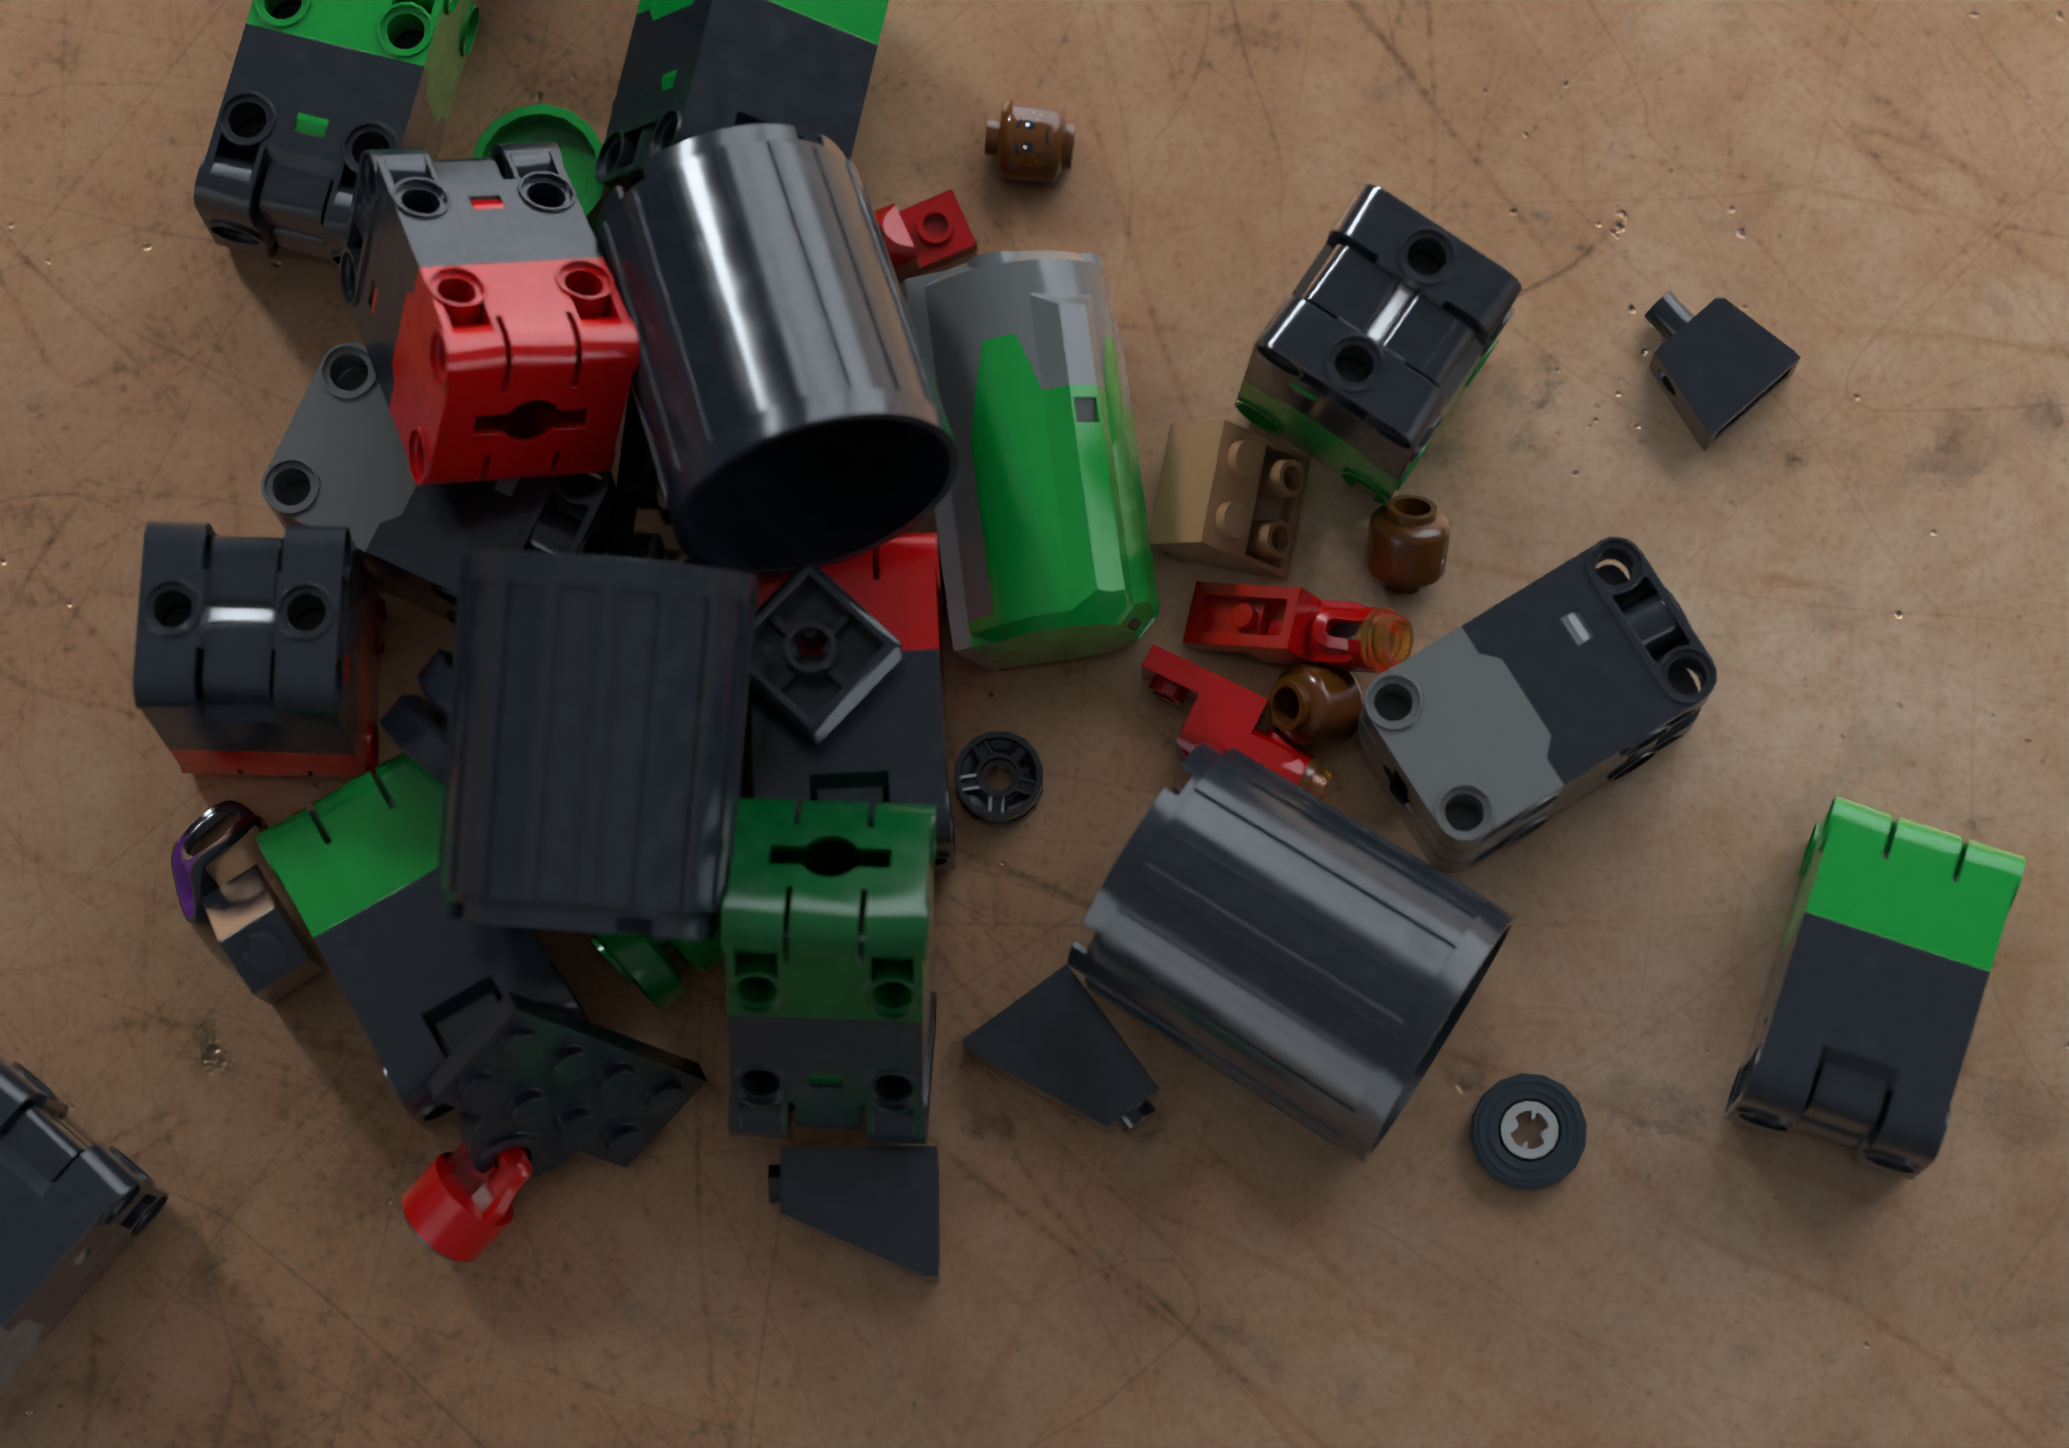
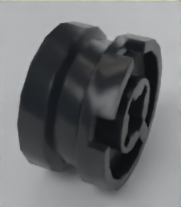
(1007, 754)

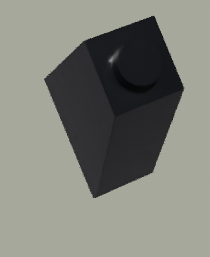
(260, 936)
(1067, 1054)
(867, 1200)

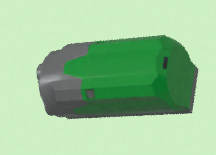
(1048, 497)

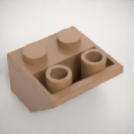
(1228, 498)

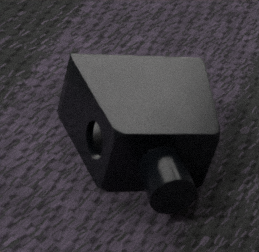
(1715, 363)

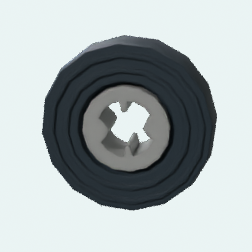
(1560, 1141)

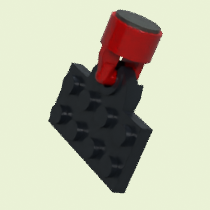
(530, 1099)

